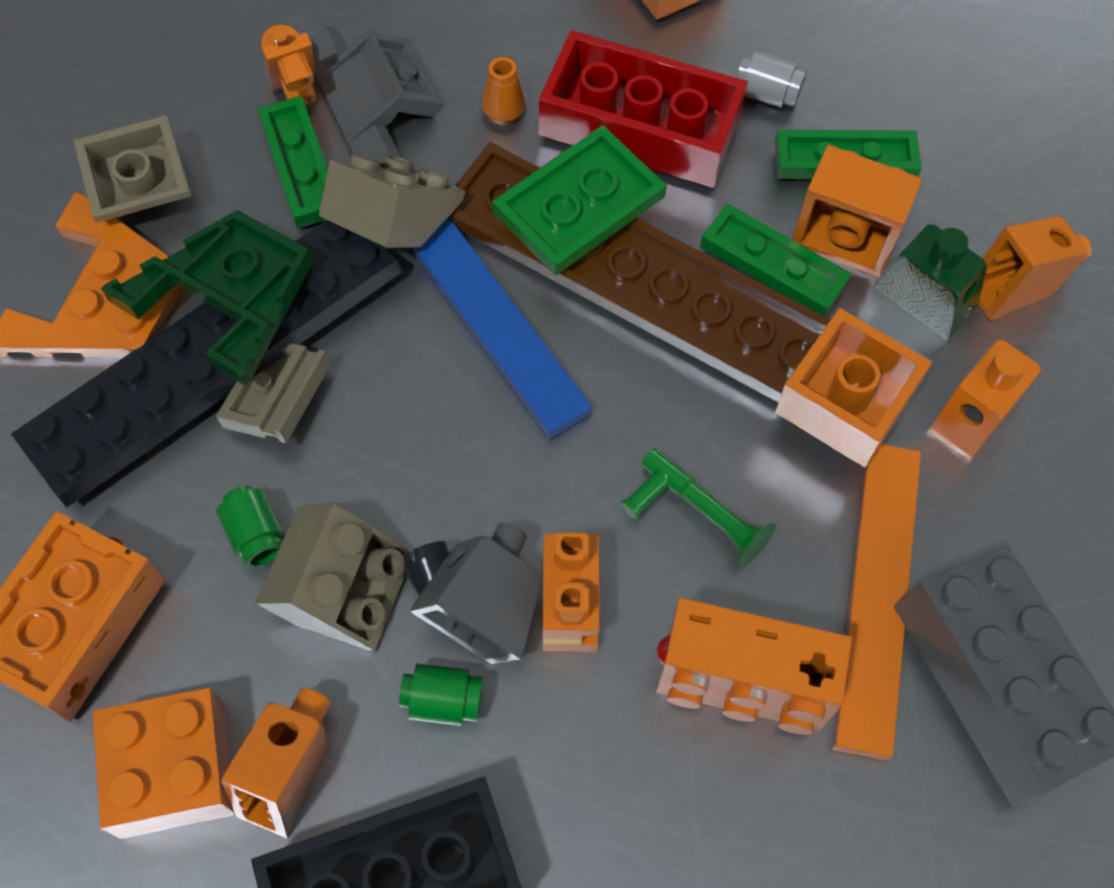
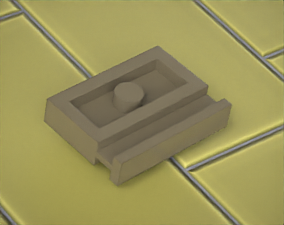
(276, 396)

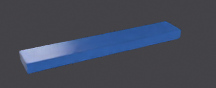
(502, 331)

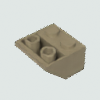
(387, 199)
(335, 576)

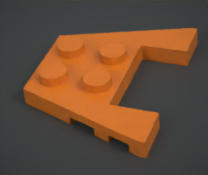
(87, 319)

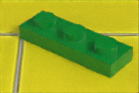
(801, 150)
(296, 157)
(775, 260)

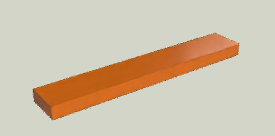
(878, 581)

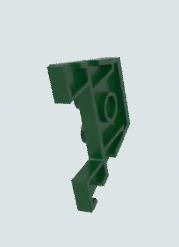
(237, 270)

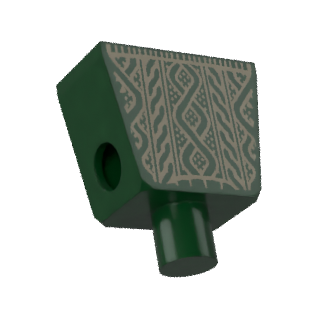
(935, 280)

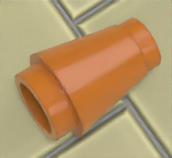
(503, 92)

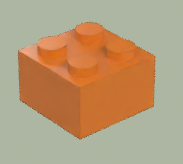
(855, 210)
(852, 387)
(162, 763)

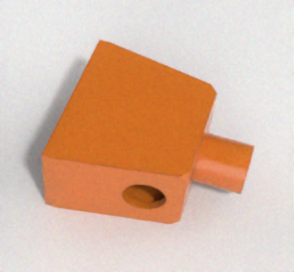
(1030, 264)
(994, 389)
(279, 763)

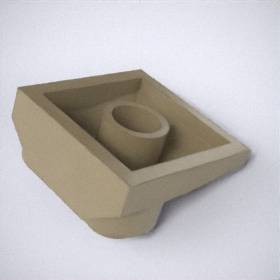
(131, 168)

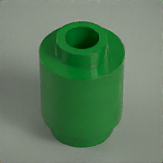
(251, 526)
(441, 694)

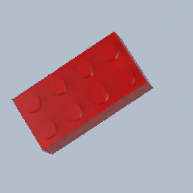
(658, 107)

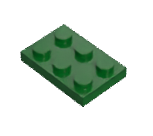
(578, 199)

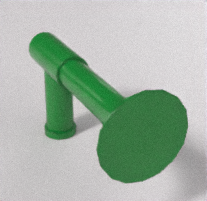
(665, 473)

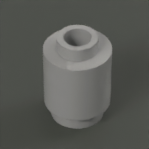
(771, 79)

